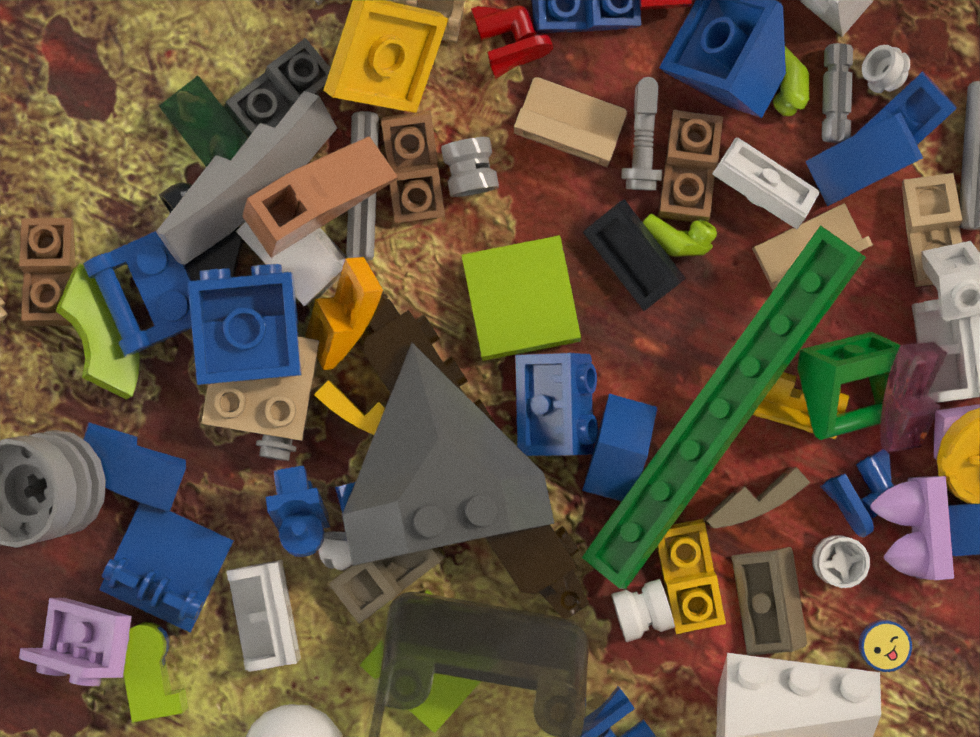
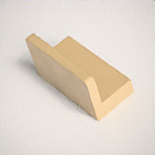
(570, 121)
(781, 251)

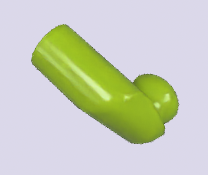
(793, 88)
(682, 243)

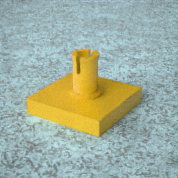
(385, 54)

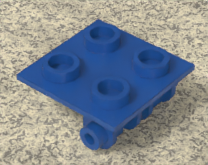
(166, 565)

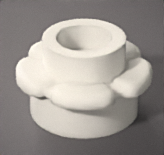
(885, 68)

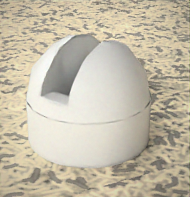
(335, 551)

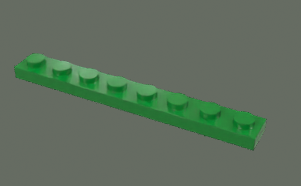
(723, 407)

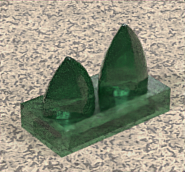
(203, 122)

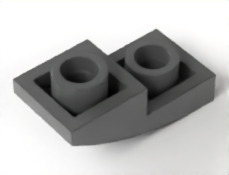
(277, 89)

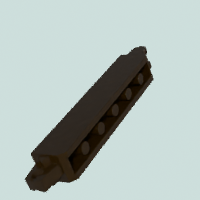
(533, 557)

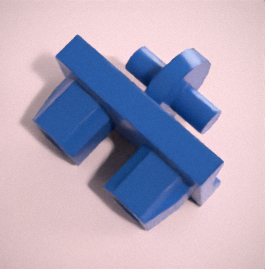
(297, 512)

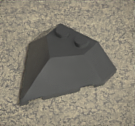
(438, 473)

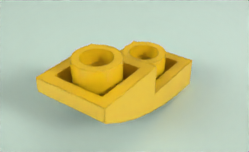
(690, 577)

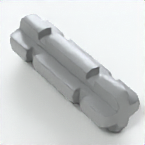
(837, 93)

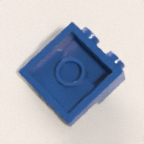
(244, 325)

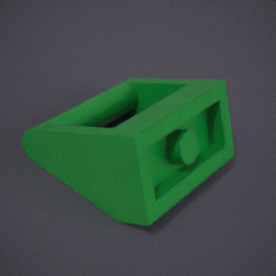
(833, 363)

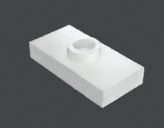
(766, 183)

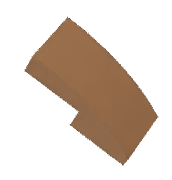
(413, 158)
(689, 166)
(46, 265)

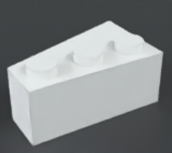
(795, 699)

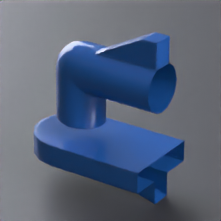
(857, 511)
(610, 712)

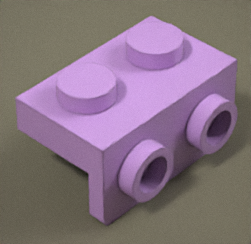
(81, 642)

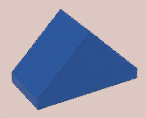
(620, 447)

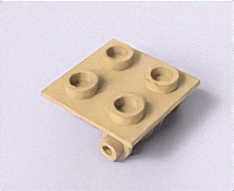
(265, 405)

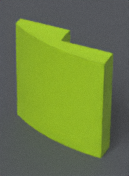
(521, 298)

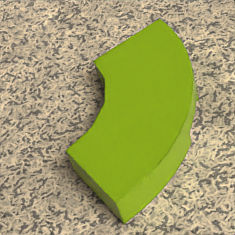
(90, 316)

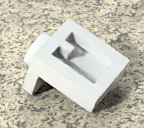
(957, 278)

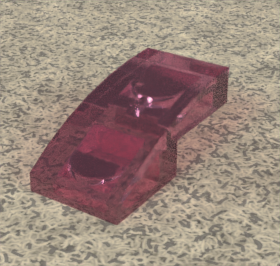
(906, 406)

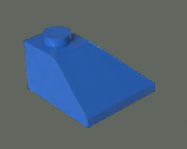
(731, 52)

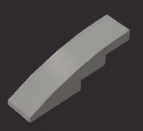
(219, 195)

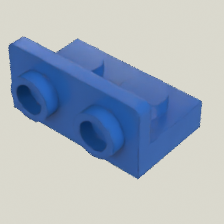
(555, 404)

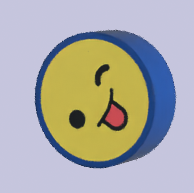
(885, 645)

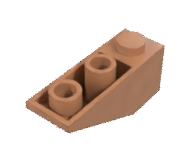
(316, 194)

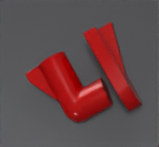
(528, 44)

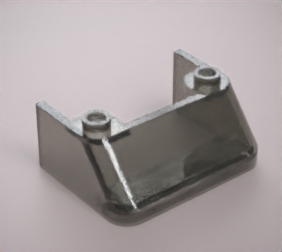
(481, 644)

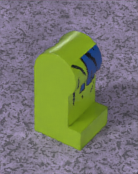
(148, 676)

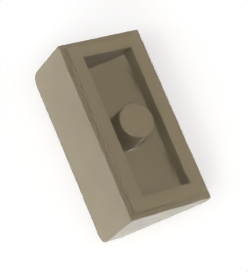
(769, 601)

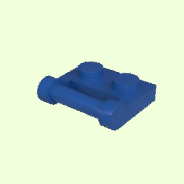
(160, 284)

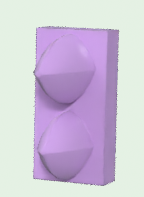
(924, 506)

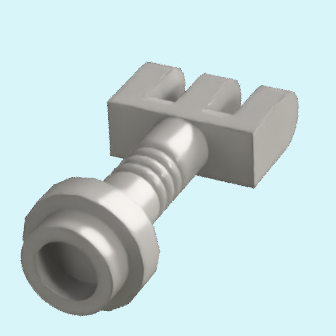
(641, 174)

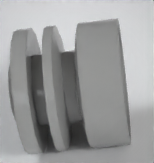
(47, 487)

